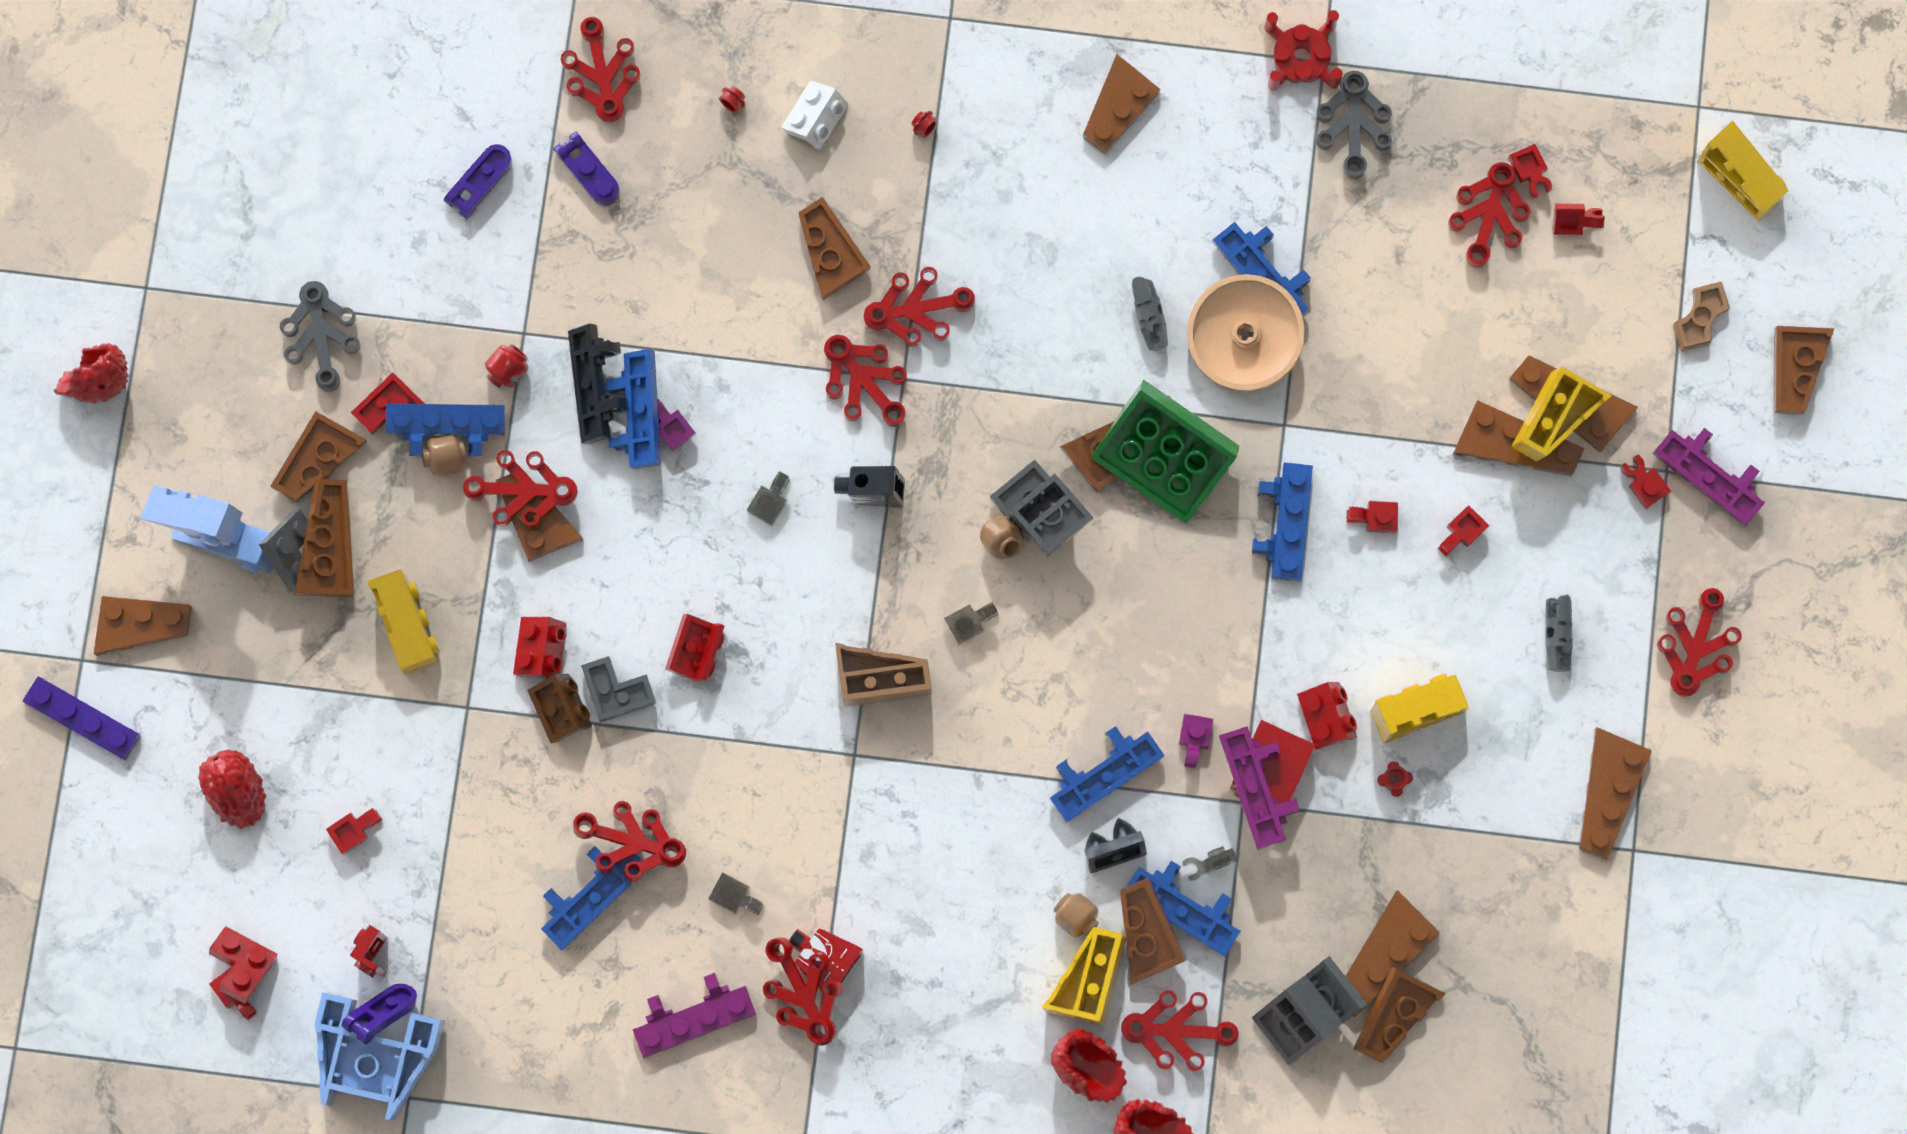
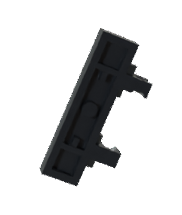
(593, 406)

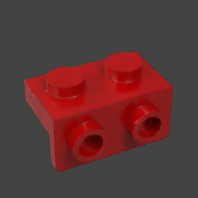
(539, 647)
(695, 648)
(1327, 714)
(368, 945)

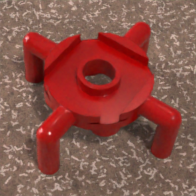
(1302, 38)

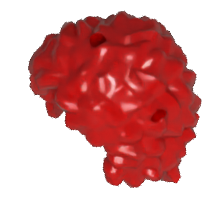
(98, 377)
(232, 788)
(1088, 1066)
(1149, 1118)

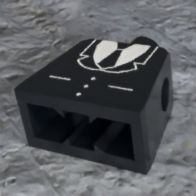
(873, 486)

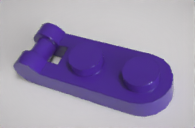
(588, 170)
(479, 179)
(380, 1011)

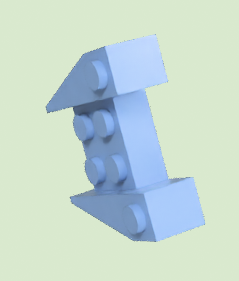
(208, 526)
(375, 1070)

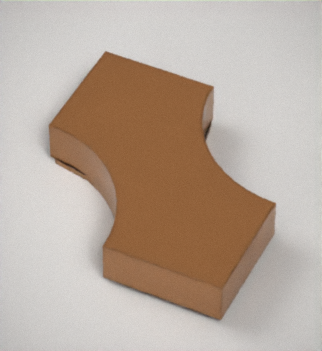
(1694, 329)

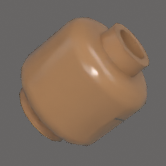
(444, 455)
(1001, 537)
(1076, 914)

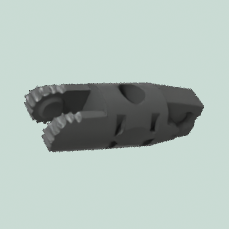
(1149, 313)
(1559, 633)

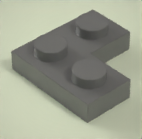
(283, 547)
(615, 698)

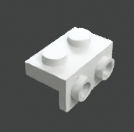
(815, 114)

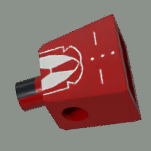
(840, 952)

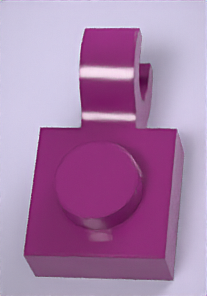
(673, 427)
(1195, 735)

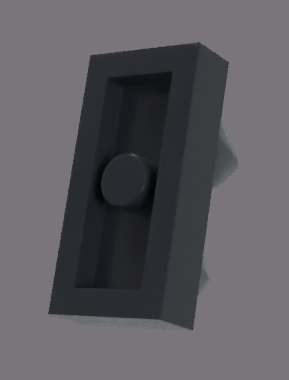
(1124, 847)

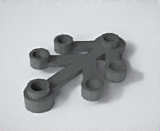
(1354, 119)
(319, 330)

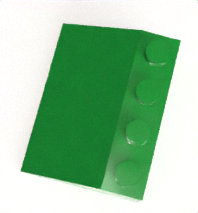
(1165, 451)

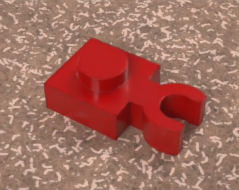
(1530, 166)
(1648, 485)

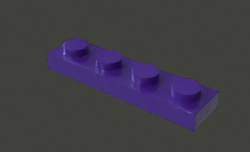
(81, 718)

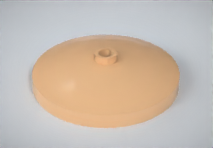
(1240, 306)

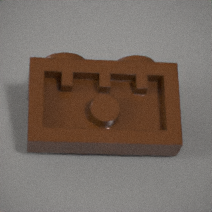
(559, 707)

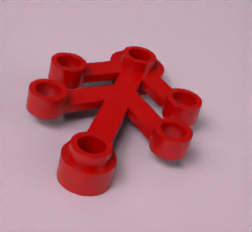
(602, 74)
(1492, 210)
(914, 308)
(863, 377)
(525, 489)
(1696, 646)
(633, 842)
(803, 994)
(1174, 1030)

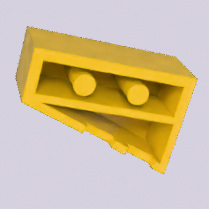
(1743, 171)
(1557, 411)
(404, 621)
(1418, 707)
(1090, 980)

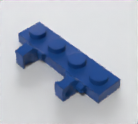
(1247, 257)
(420, 420)
(642, 428)
(1288, 543)
(1086, 789)
(577, 913)
(1202, 923)

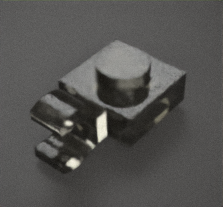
(768, 502)
(967, 624)
(1217, 859)
(732, 894)

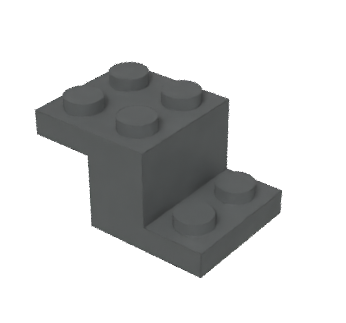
(1041, 507)
(1309, 1010)

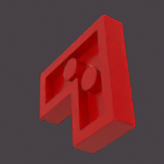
(372, 409)
(248, 961)

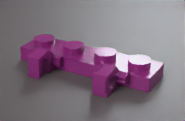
(1693, 465)
(1246, 766)
(672, 1029)

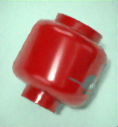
(506, 366)

